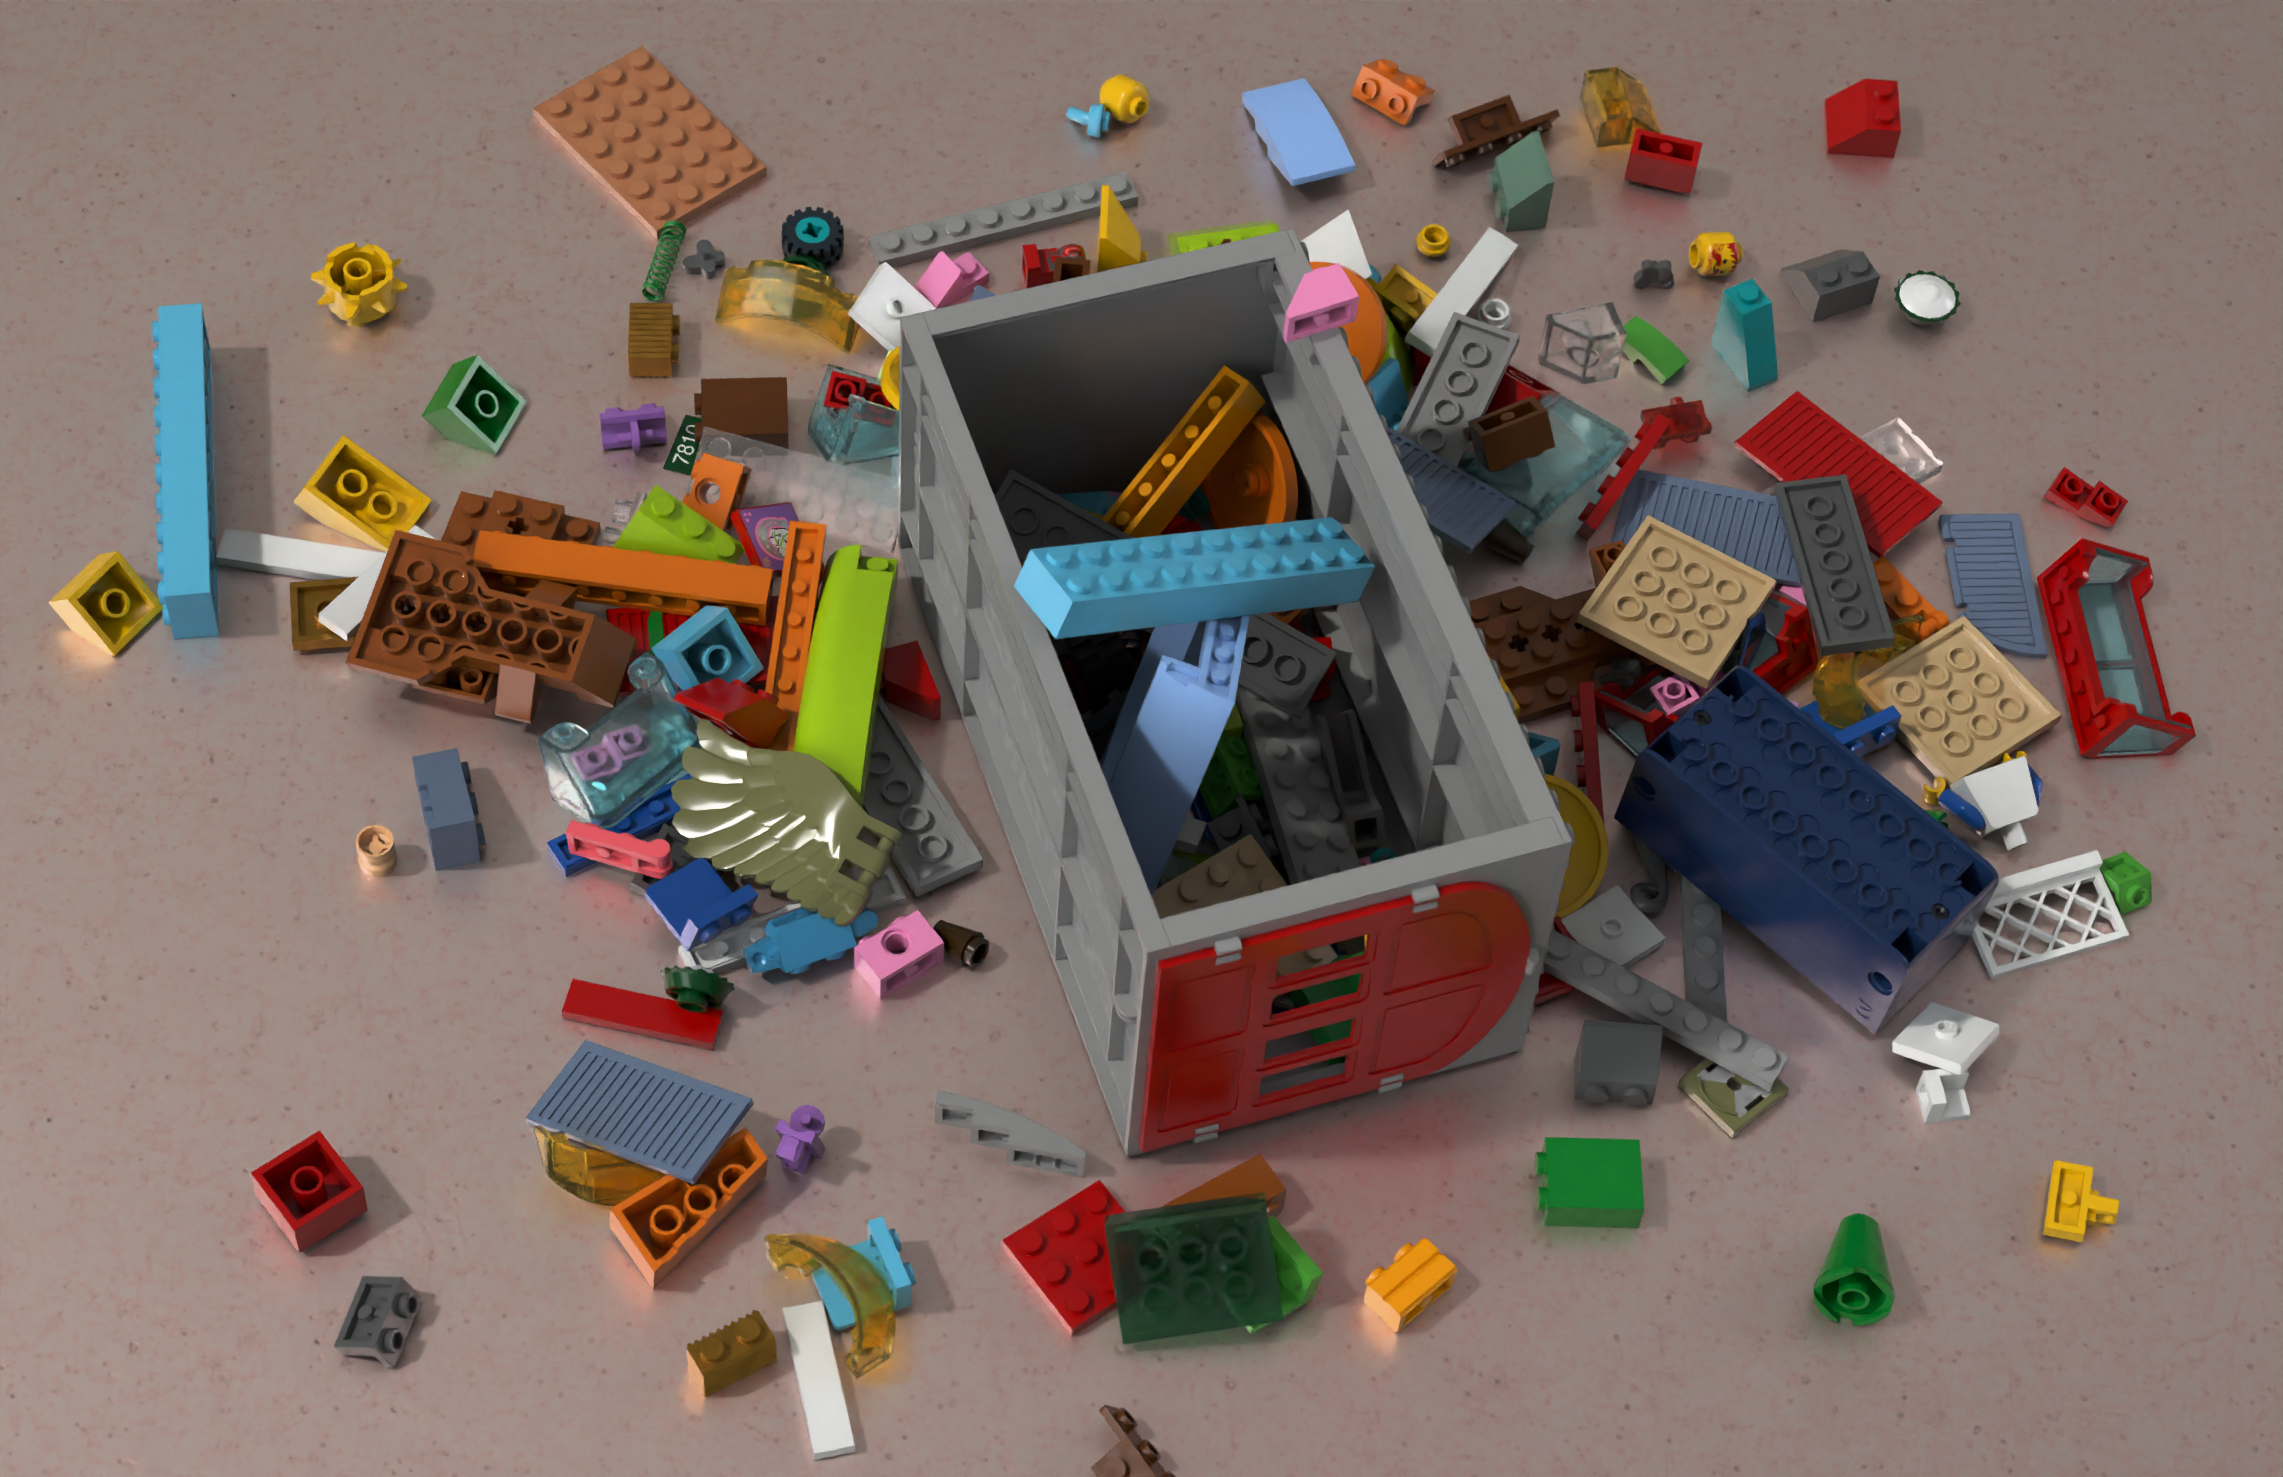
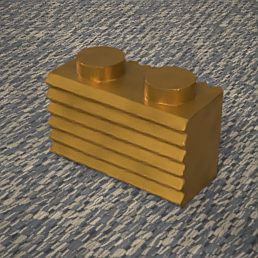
(651, 339)
(731, 1353)

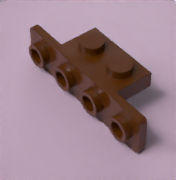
(1489, 125)
(1131, 1455)

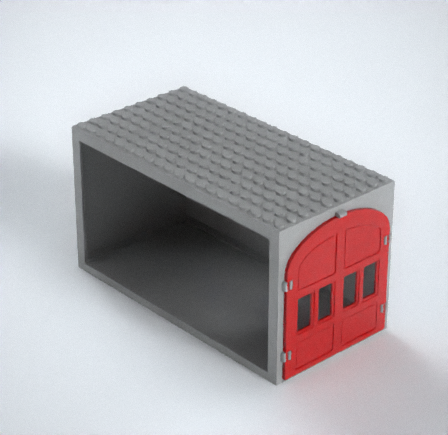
(1176, 1010)

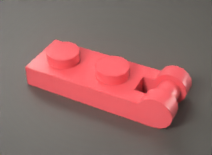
(620, 849)

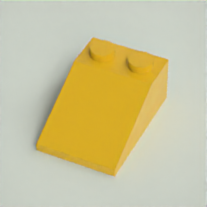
(361, 496)

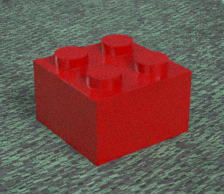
(309, 1191)

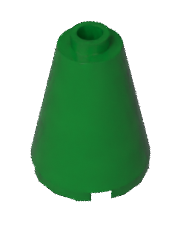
(1855, 1274)

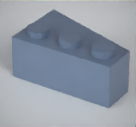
(448, 808)

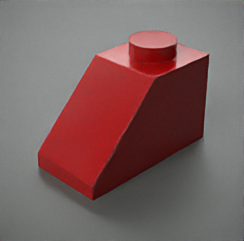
(909, 682)

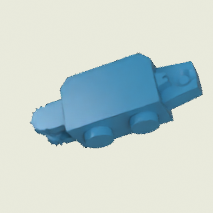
(804, 938)

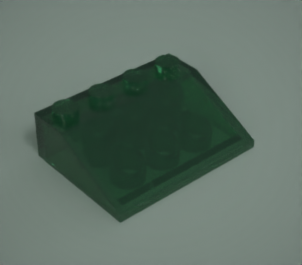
(1193, 1267)

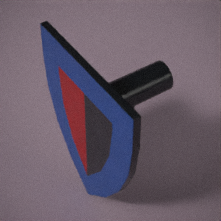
(1751, 639)

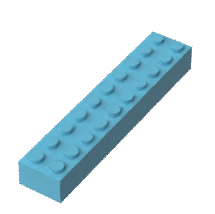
(185, 472)
(1192, 576)

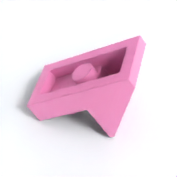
(951, 280)

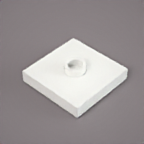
(884, 302)
(1614, 928)
(1946, 1038)

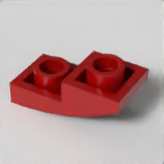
(843, 385)
(2094, 504)

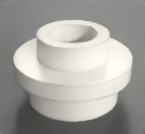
(1495, 313)

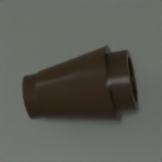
(1509, 542)
(963, 944)

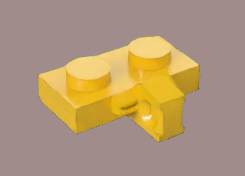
(2074, 1203)

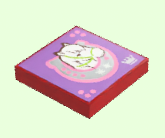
(765, 533)

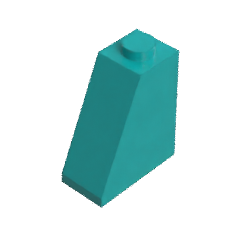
(1746, 335)

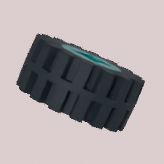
(803, 226)

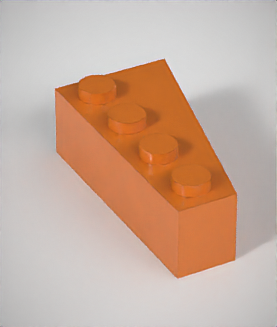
(674, 1216)

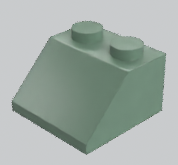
(1522, 185)

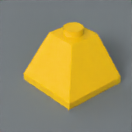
(1118, 237)

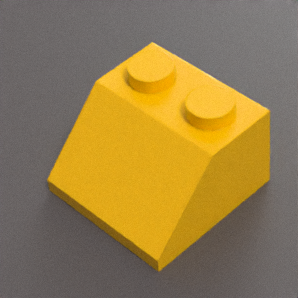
(107, 603)

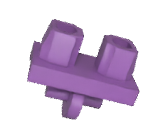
(633, 427)
(801, 1138)

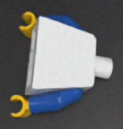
(1993, 799)

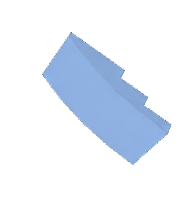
(1298, 132)

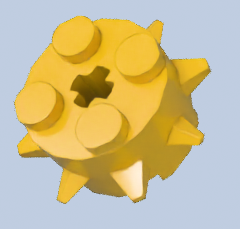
(359, 283)

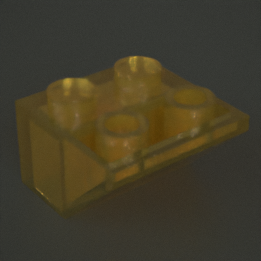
(1616, 106)

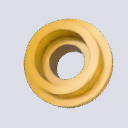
(1433, 240)

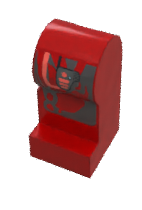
(1040, 264)

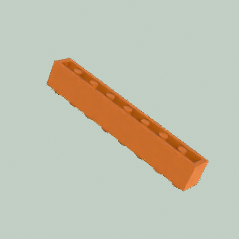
(625, 576)

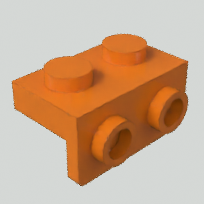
(1391, 90)

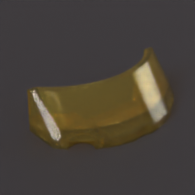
(789, 295)
(1836, 675)
(591, 1172)
(858, 1283)

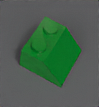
(474, 406)

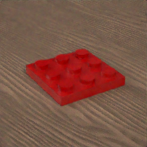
(1068, 1257)

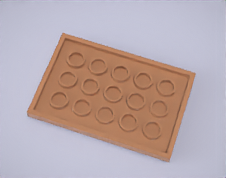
(649, 141)

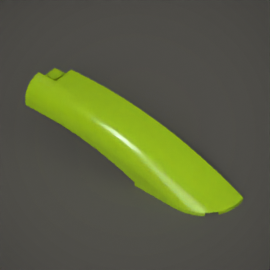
(847, 665)

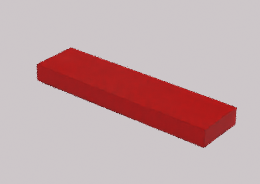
(641, 1014)

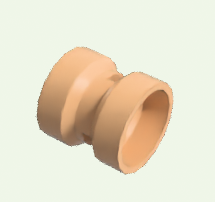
(376, 850)

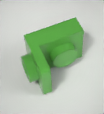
(2128, 881)

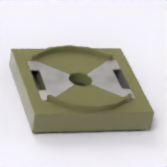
(1727, 1105)

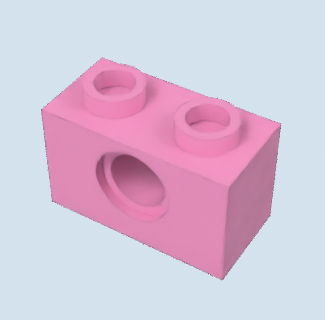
(890, 971)

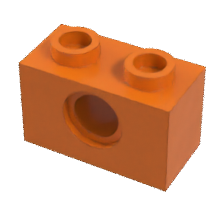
(732, 481)

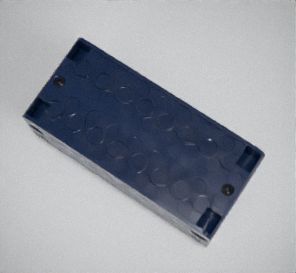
(1807, 846)

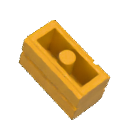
(1409, 1283)

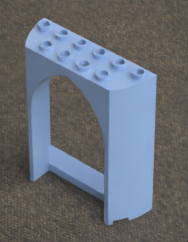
(1171, 731)

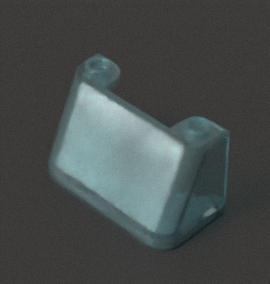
(854, 433)
(1543, 483)
(625, 754)

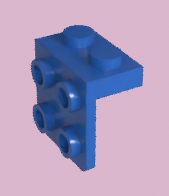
(1864, 736)
(699, 903)

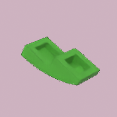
(1653, 349)

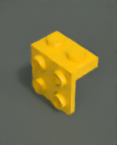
(1403, 296)

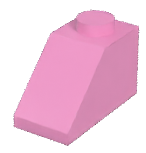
(1321, 303)

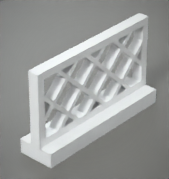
(2038, 883)

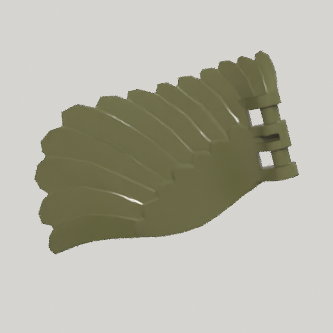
(780, 822)

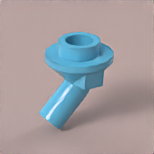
(1096, 119)

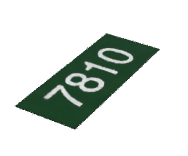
(684, 449)

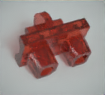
(1686, 419)

